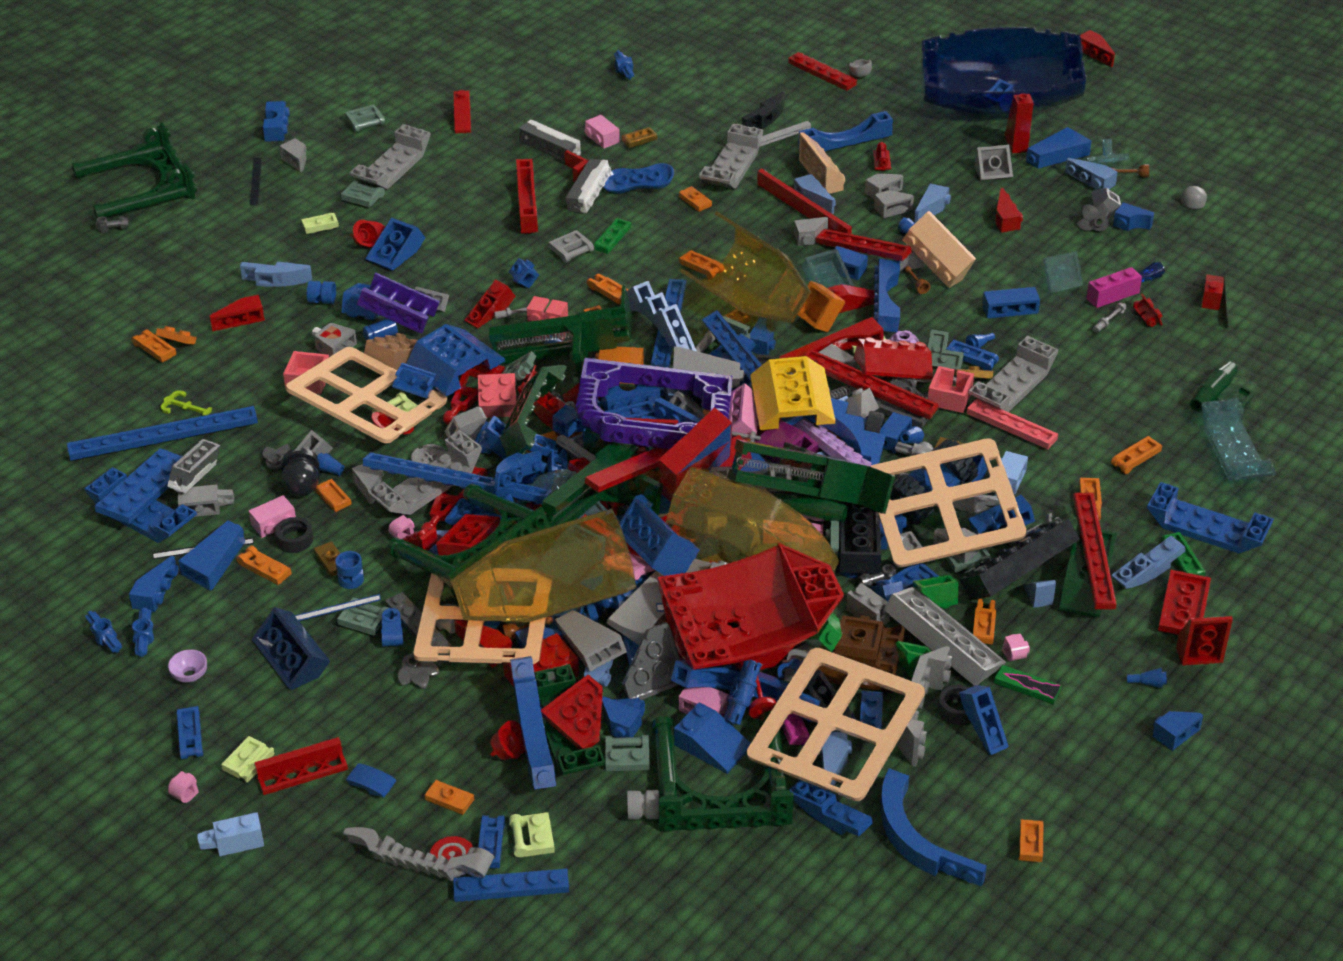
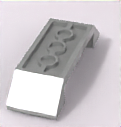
(735, 158)
(397, 160)
(1018, 376)
(417, 492)
(930, 673)

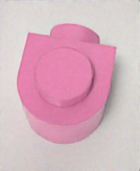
(401, 527)
(1015, 647)
(183, 787)

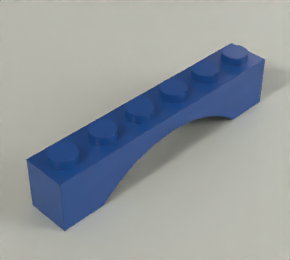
(874, 127)
(885, 311)

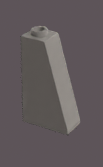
(701, 362)
(590, 640)

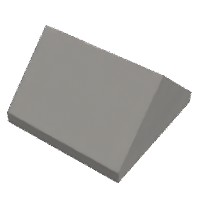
(993, 162)

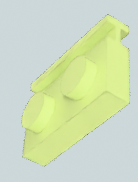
(242, 760)

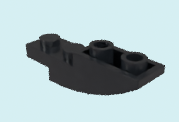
(767, 113)

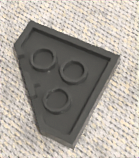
(888, 408)
(652, 664)

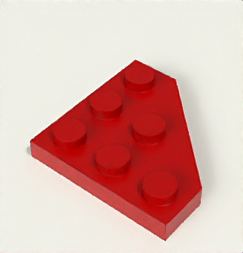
(578, 713)

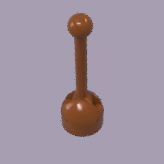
(1142, 171)
(921, 285)
(511, 628)

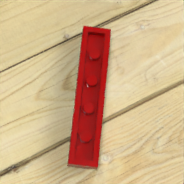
(822, 71)

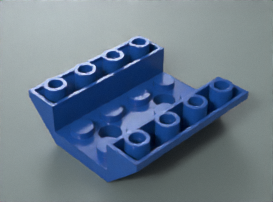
(441, 355)

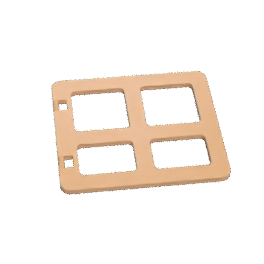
(360, 396)
(944, 496)
(470, 650)
(832, 719)

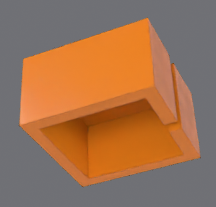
(821, 307)

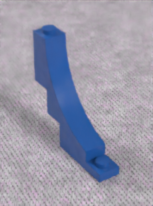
(853, 433)
(531, 723)

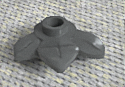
(1092, 216)
(273, 457)
(416, 673)

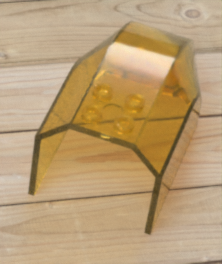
(758, 279)
(739, 520)
(548, 572)

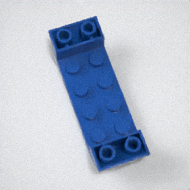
(155, 521)
(1206, 524)
(656, 540)

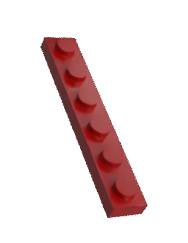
(863, 244)

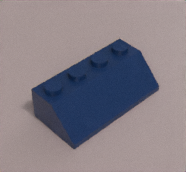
(290, 649)

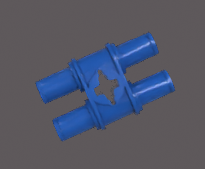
(742, 691)

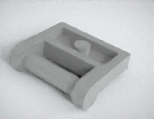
(569, 242)

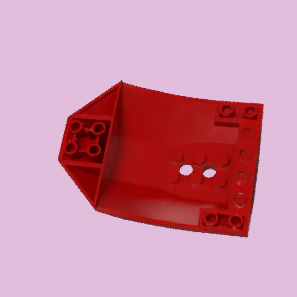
(770, 595)

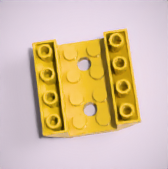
(776, 389)

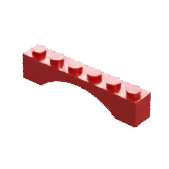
(526, 194)
(842, 339)

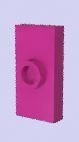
(795, 730)

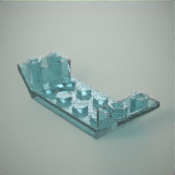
(1231, 441)

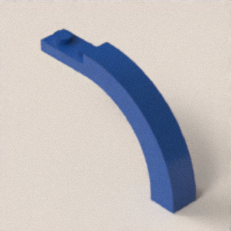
(723, 677)
(915, 847)

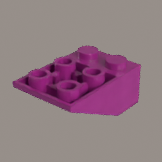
(788, 434)

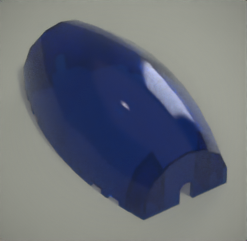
(966, 66)

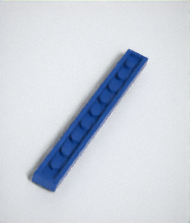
(737, 349)
(662, 351)
(161, 433)
(452, 477)

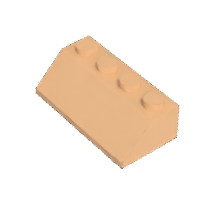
(820, 165)
(939, 249)

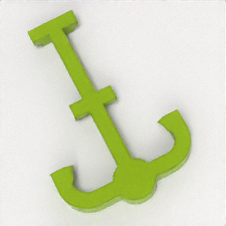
(170, 400)

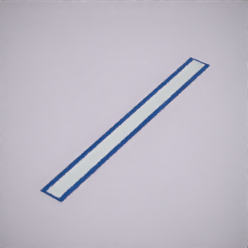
(342, 606)

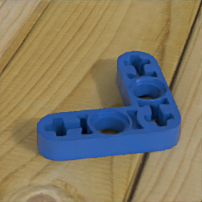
(550, 449)

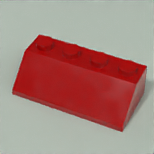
(894, 358)

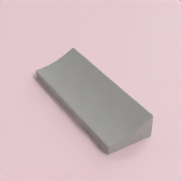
(640, 609)
(939, 629)

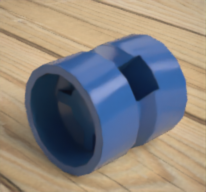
(321, 292)
(349, 569)

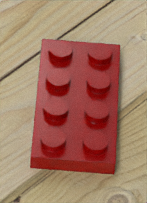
(1183, 600)

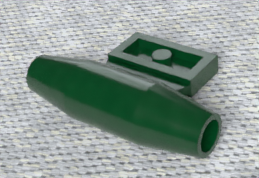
(1219, 387)
(814, 507)

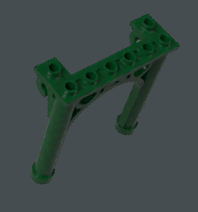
(175, 179)
(446, 567)
(723, 810)

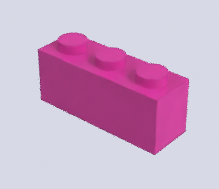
(1114, 287)

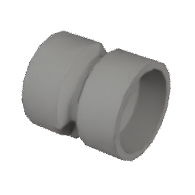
(643, 804)

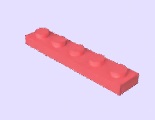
(1012, 423)

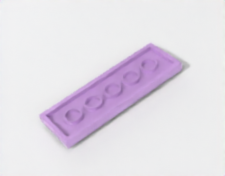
(830, 444)

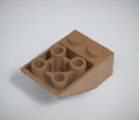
(390, 349)

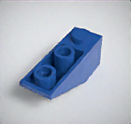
(152, 586)

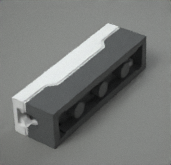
(548, 140)
(588, 185)
(193, 466)

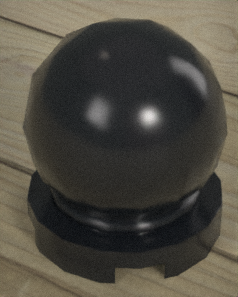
(300, 472)

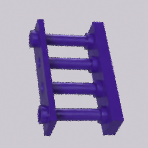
(395, 311)

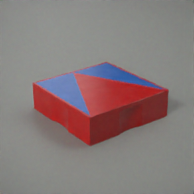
(702, 447)

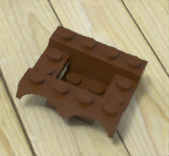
(861, 643)

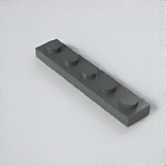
(411, 620)

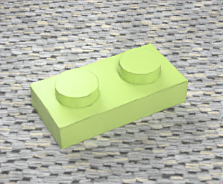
(320, 223)

